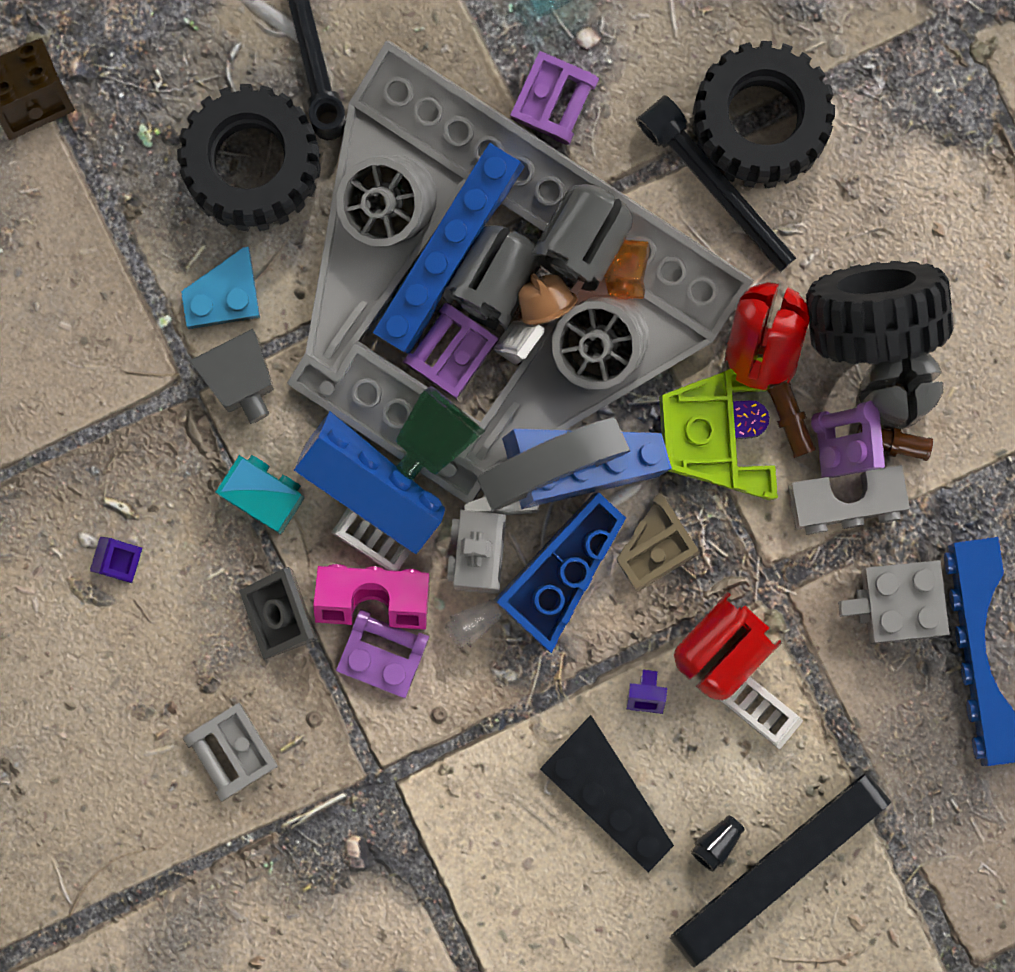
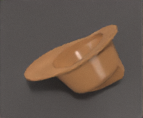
(545, 299)

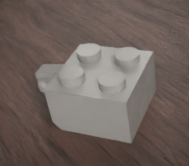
(479, 552)
(900, 602)

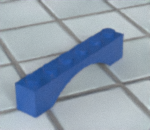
(447, 247)
(975, 574)

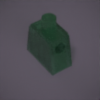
(434, 434)

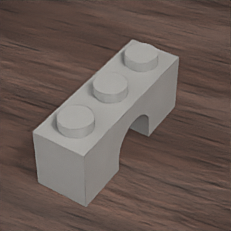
(882, 497)

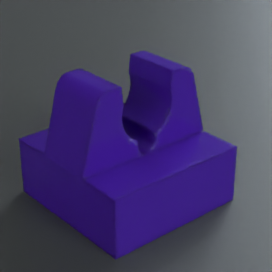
(646, 695)

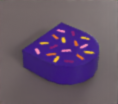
(750, 419)

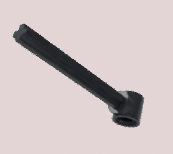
(322, 96)
(665, 126)

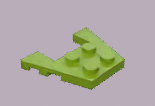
(702, 437)

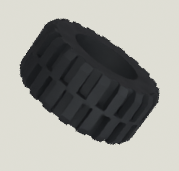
(771, 69)
(239, 112)
(880, 312)

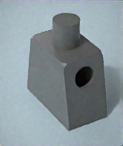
(237, 375)

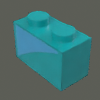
(260, 493)

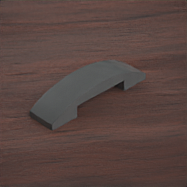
(552, 461)

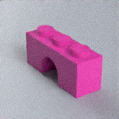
(344, 588)

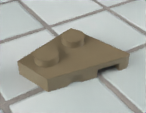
(656, 547)

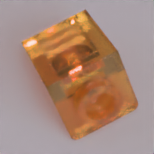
(627, 271)

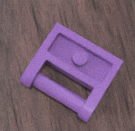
(543, 92)
(461, 356)
(852, 452)
(377, 665)

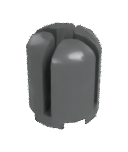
(584, 235)
(493, 276)
(897, 406)

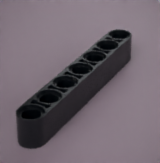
(780, 869)

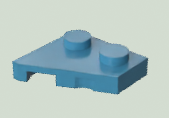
(223, 293)

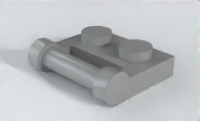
(241, 745)

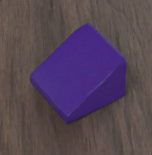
(116, 559)

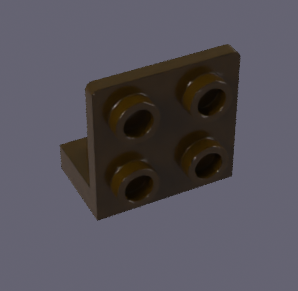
(30, 90)

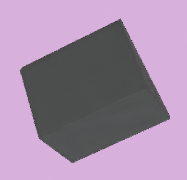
(278, 613)

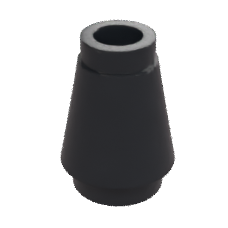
(717, 844)

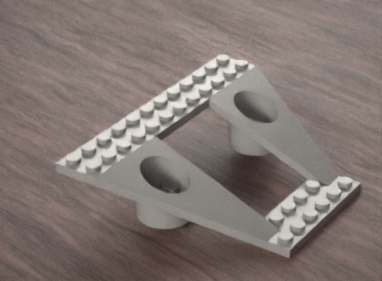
(434, 137)

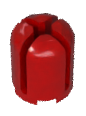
(778, 345)
(737, 662)

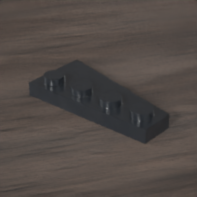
(603, 789)

